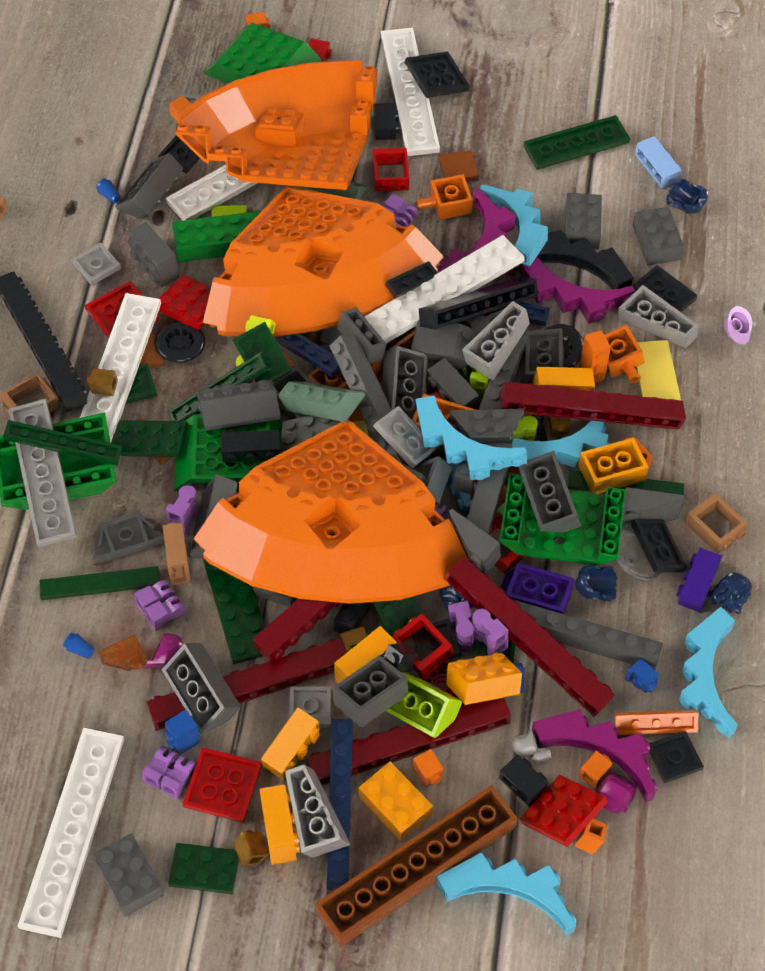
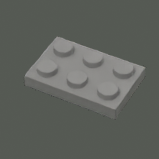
(403, 437)

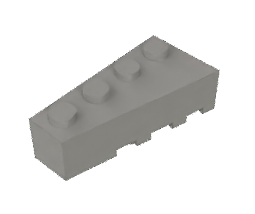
(658, 317)
(497, 340)
(313, 814)

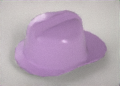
(738, 325)

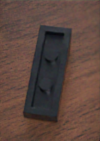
(411, 279)

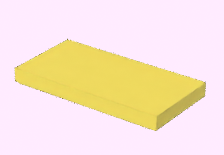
(657, 372)

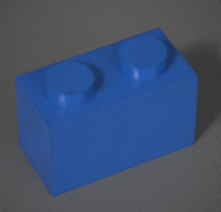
(181, 732)

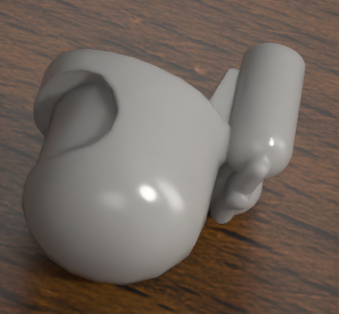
(526, 746)

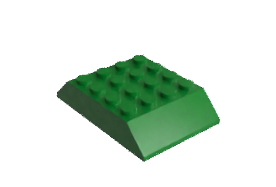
(257, 51)
(81, 475)

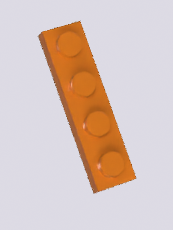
(656, 722)

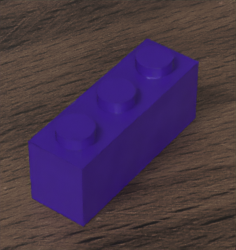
(698, 579)

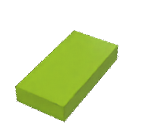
(228, 210)

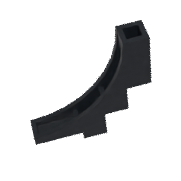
(581, 254)

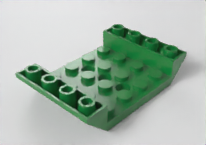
(203, 453)
(590, 544)

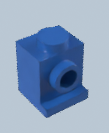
(642, 676)

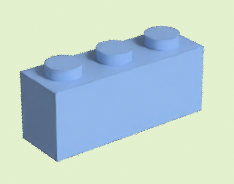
(658, 162)

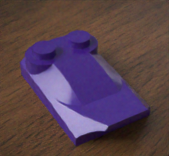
(538, 587)

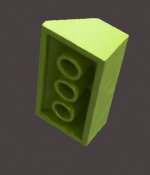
(426, 706)

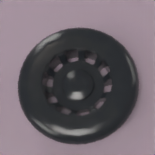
(572, 335)
(180, 346)

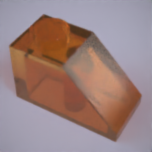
(124, 654)

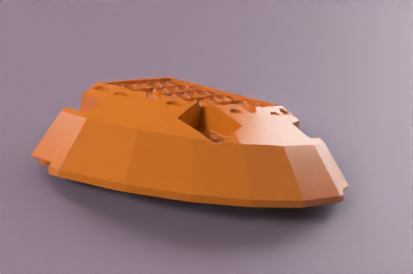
(286, 124)
(311, 261)
(339, 484)

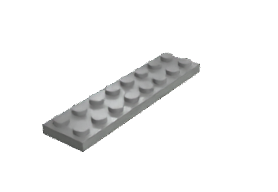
(43, 480)

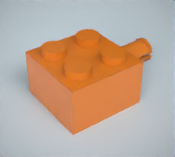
(448, 197)
(624, 354)

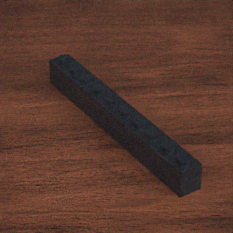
(42, 343)

